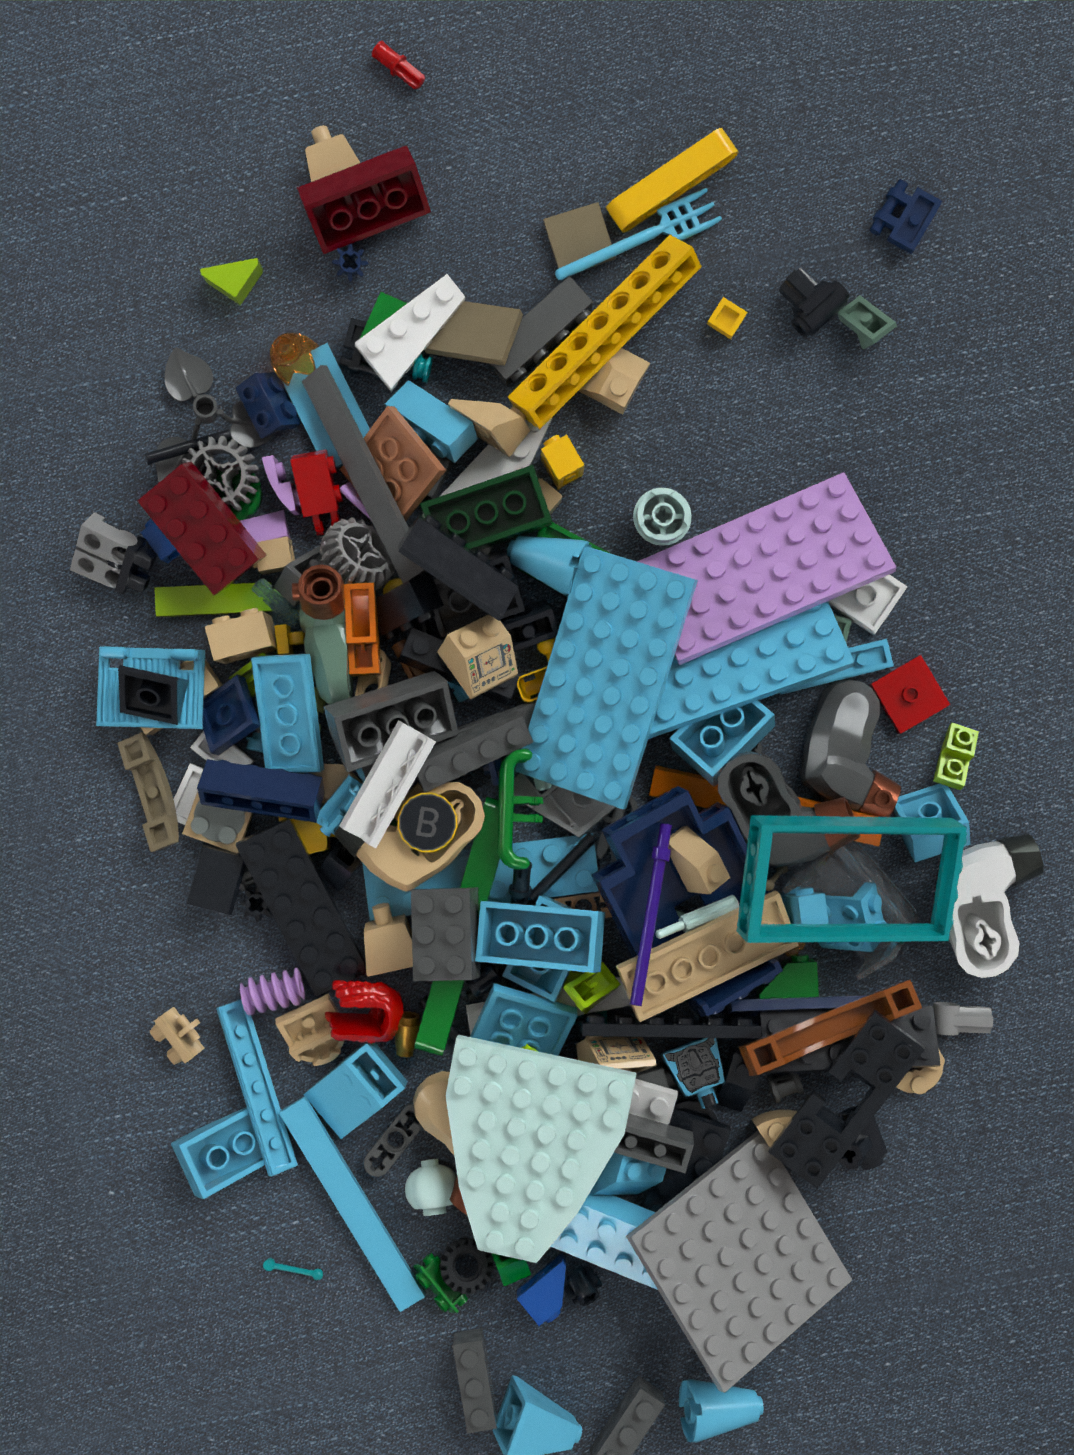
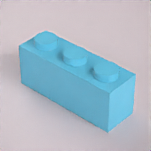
(434, 421)

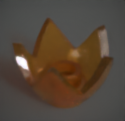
(292, 354)

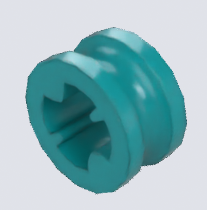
(422, 368)

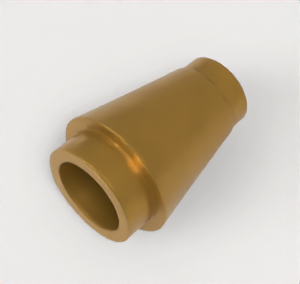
(407, 1034)

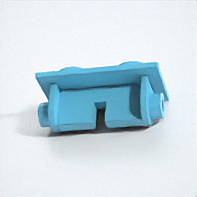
(337, 806)

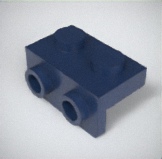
(267, 404)

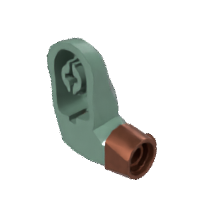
(324, 627)

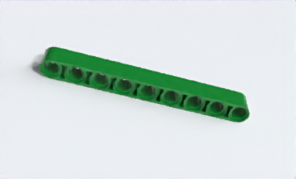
(446, 994)

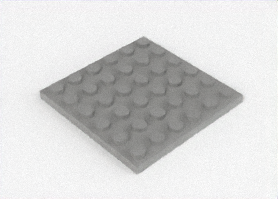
(739, 1260)

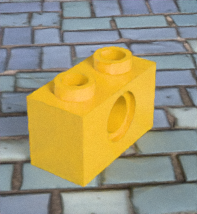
(561, 460)

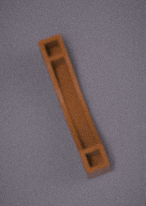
(827, 1028)

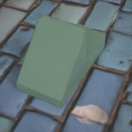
(866, 321)

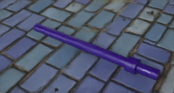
(660, 855)

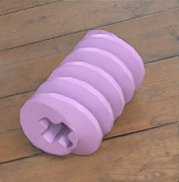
(272, 992)

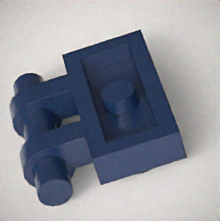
(914, 219)

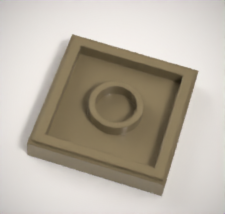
(577, 234)

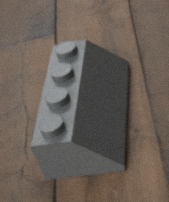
(366, 721)

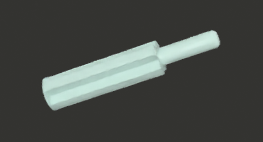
(700, 916)

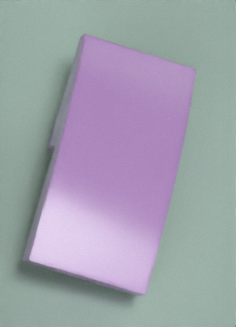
(285, 491)

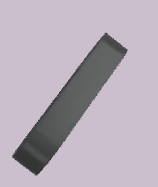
(388, 1160)

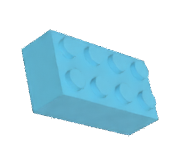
(540, 936)
(600, 1236)

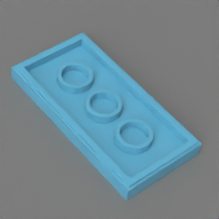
(307, 411)
(288, 712)

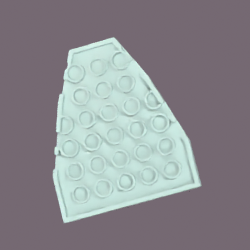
(530, 1139)

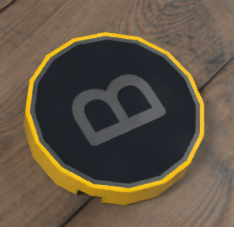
(427, 822)

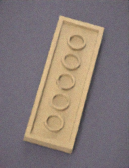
(702, 959)

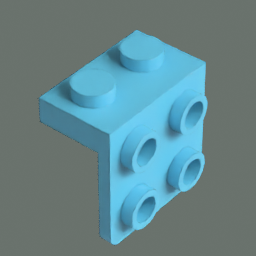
(859, 909)

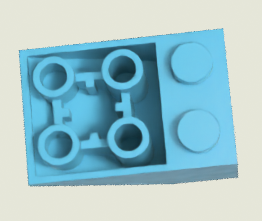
(356, 1088)

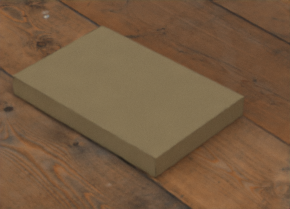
(478, 333)

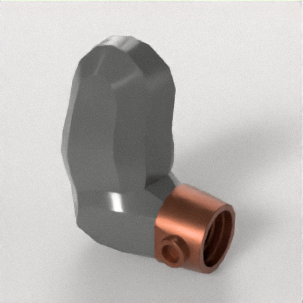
(840, 746)

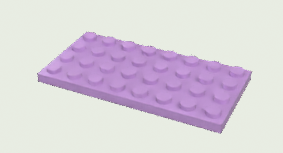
(774, 564)

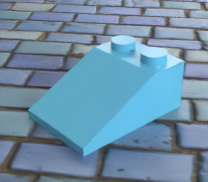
(219, 1153)

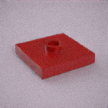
(909, 694)

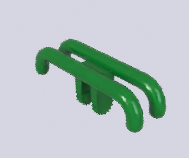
(505, 809)

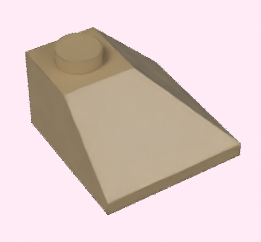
(617, 380)
(494, 423)

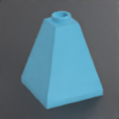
(533, 1423)

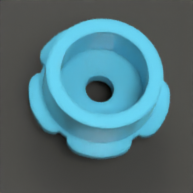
(255, 742)

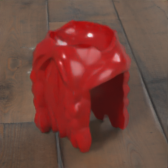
(378, 1024)

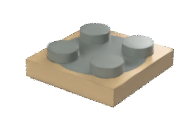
(217, 825)

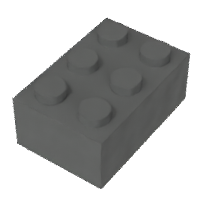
(445, 933)

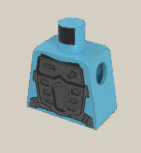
(696, 1069)

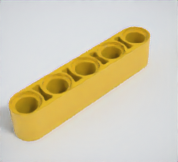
(672, 180)

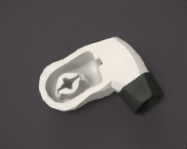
(981, 915)

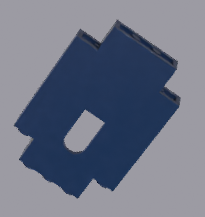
(627, 881)

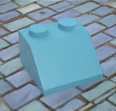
(929, 802)
(627, 1176)

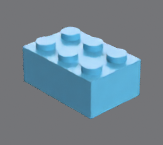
(718, 739)

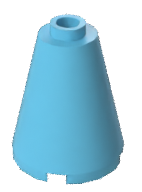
(548, 559)
(714, 1412)

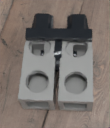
(112, 556)

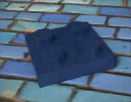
(228, 715)

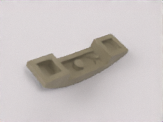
(153, 790)

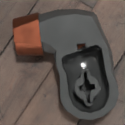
(756, 786)

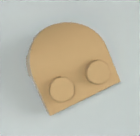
(310, 1033)

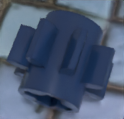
(350, 254)

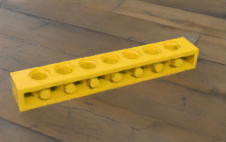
(605, 331)

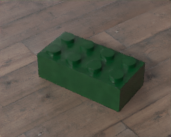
(492, 509)

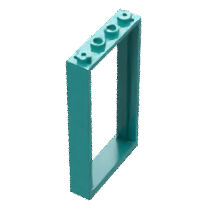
(757, 866)

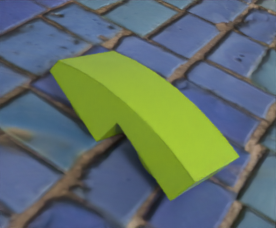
(955, 756)

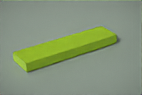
(200, 600)

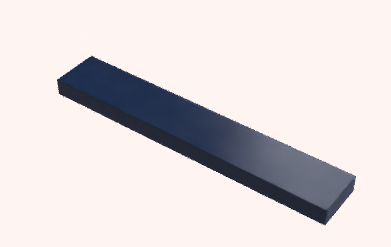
(753, 1007)

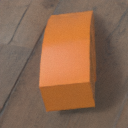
(362, 629)

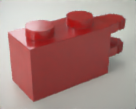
(316, 486)

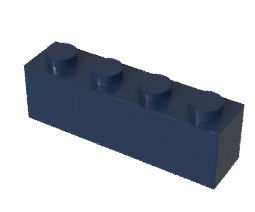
(261, 790)

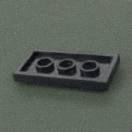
(709, 1144)

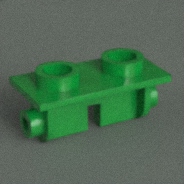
(430, 1276)

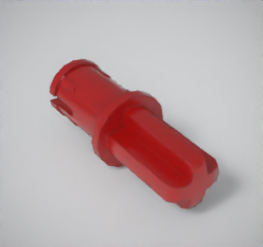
(398, 65)

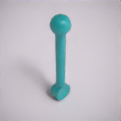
(270, 1264)

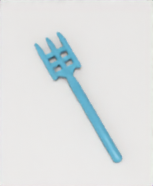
(665, 227)

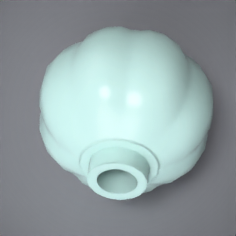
(430, 1187)

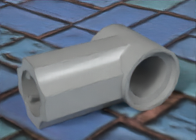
(953, 1018)

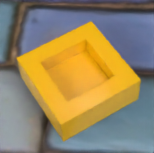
(727, 318)

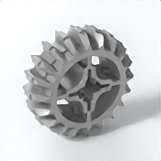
(205, 455)
(356, 553)

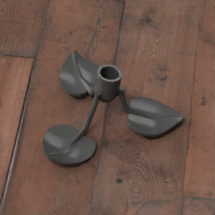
(186, 378)

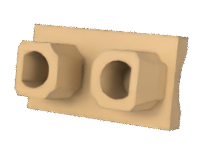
(179, 1034)

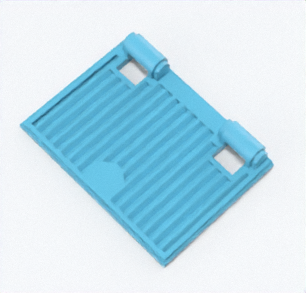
(157, 661)

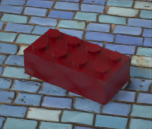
(364, 199)
(201, 527)

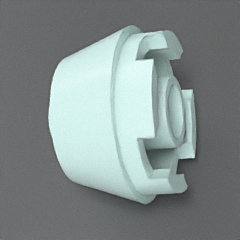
(662, 516)

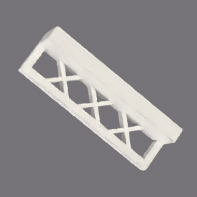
(387, 784)

